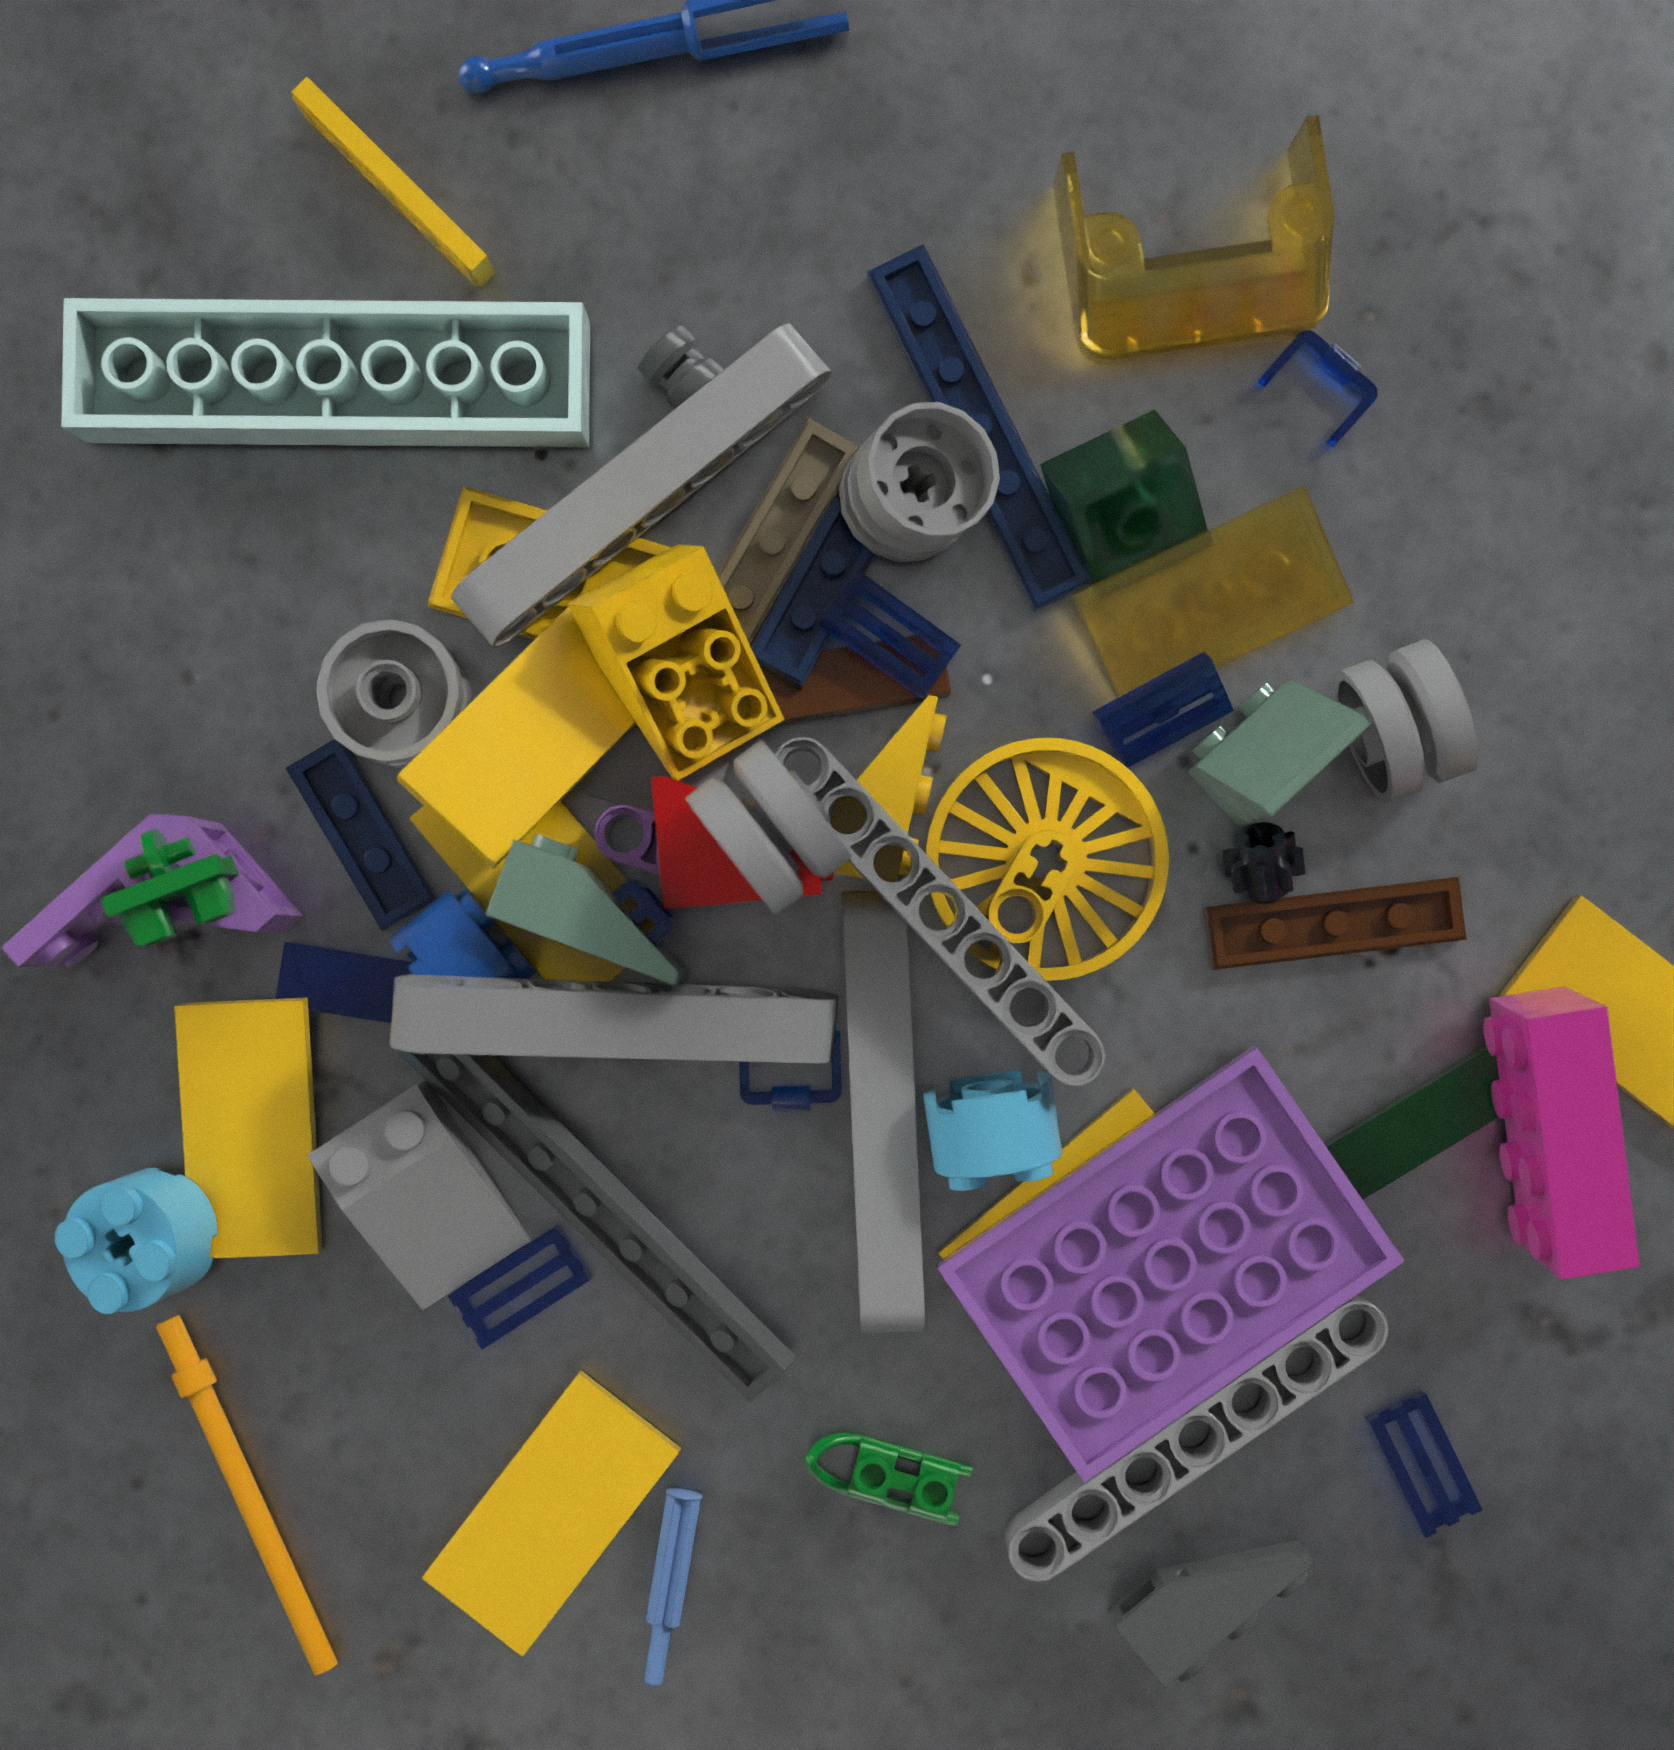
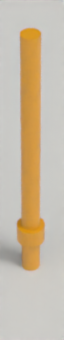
(195, 1380)

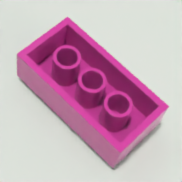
(1562, 1131)

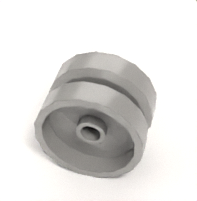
(364, 670)
(1414, 717)
(770, 826)

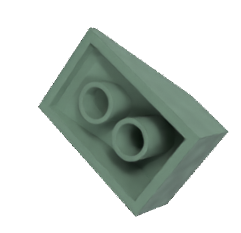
(1273, 749)
(570, 904)

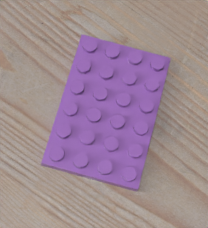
(1169, 1263)

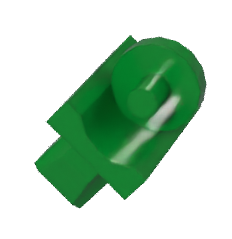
(144, 904)

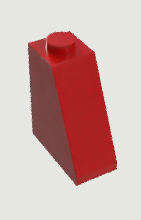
(694, 864)

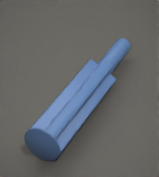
(670, 1576)

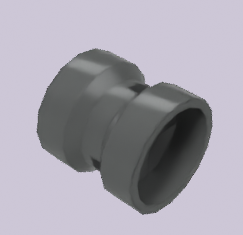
(678, 365)

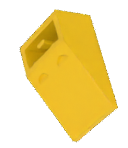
(678, 658)

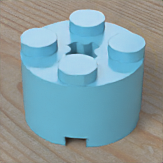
(993, 1129)
(137, 1240)

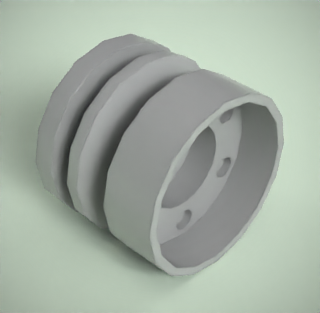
(941, 459)

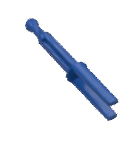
(638, 43)

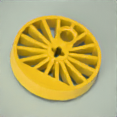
(1093, 777)

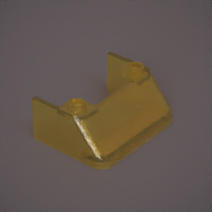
(1200, 298)

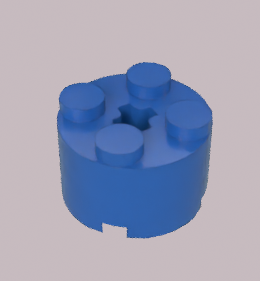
(454, 941)

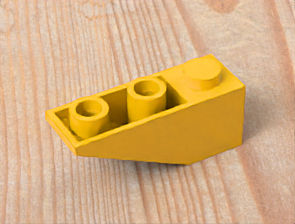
(896, 786)

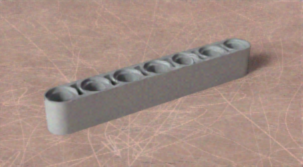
(640, 485)
(967, 927)
(611, 1020)
(883, 1115)
(1181, 1465)

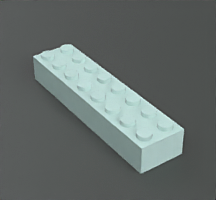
(326, 372)

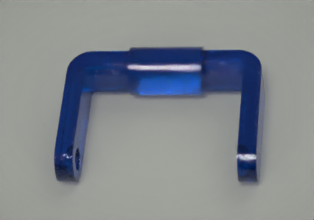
(1339, 365)
(793, 1097)

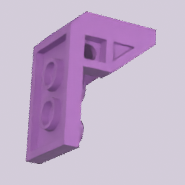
(68, 924)

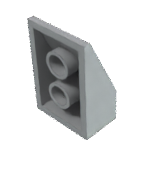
(419, 1195)

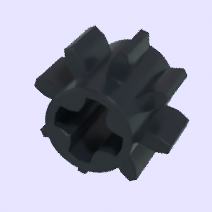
(1264, 862)

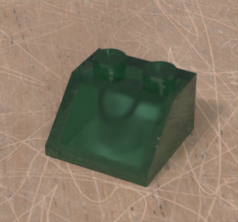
(1125, 495)

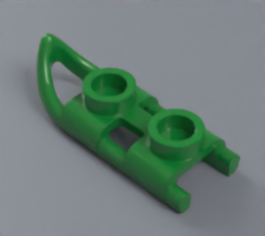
(875, 1473)

